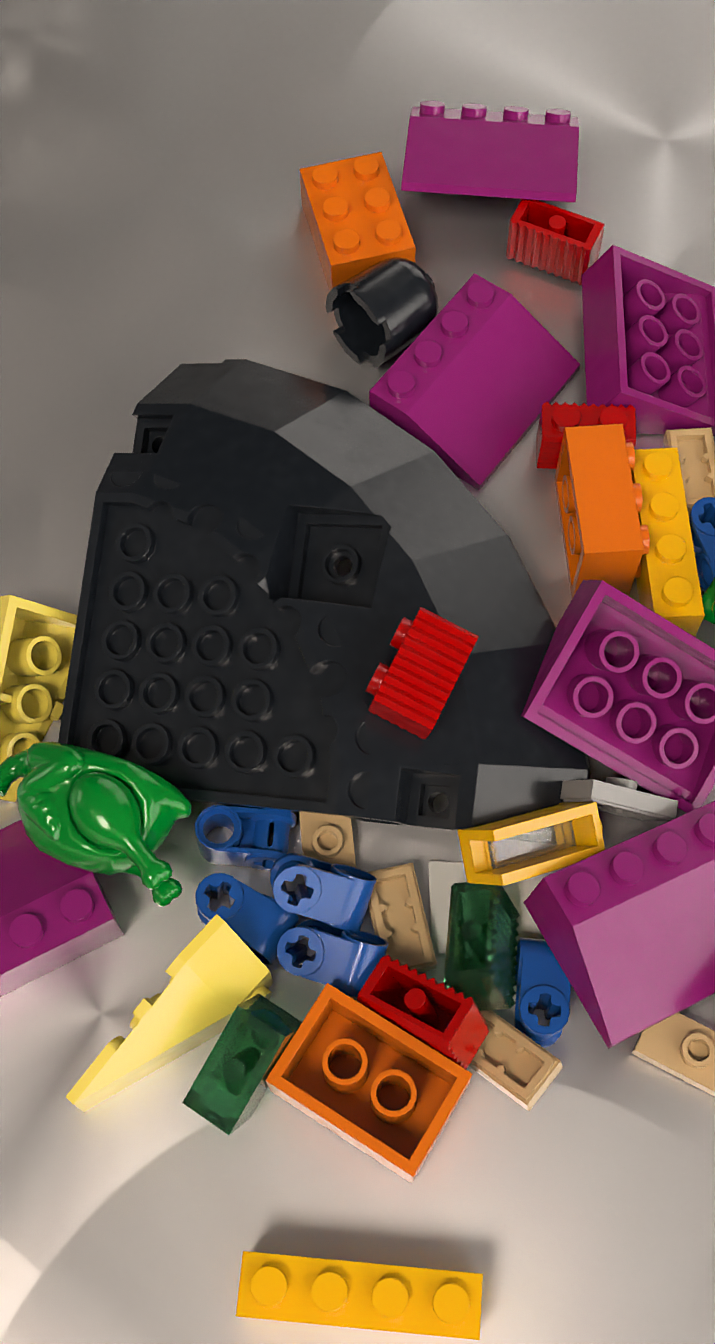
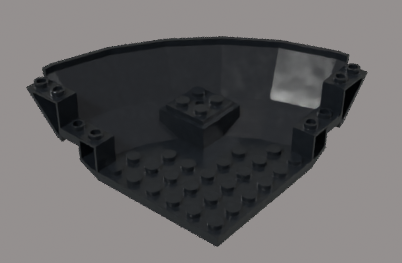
(242, 657)

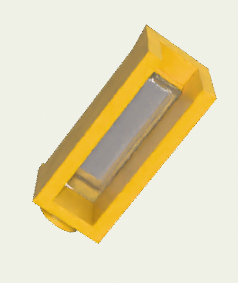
(531, 843)

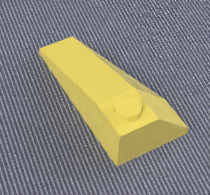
(33, 673)
(203, 992)

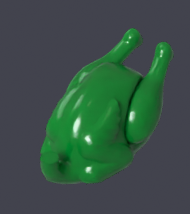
(97, 812)

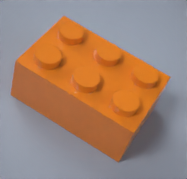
(354, 216)
(600, 507)
(369, 1082)

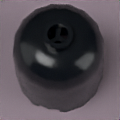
(382, 309)

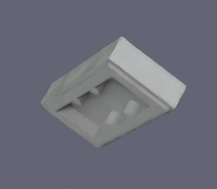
(620, 798)

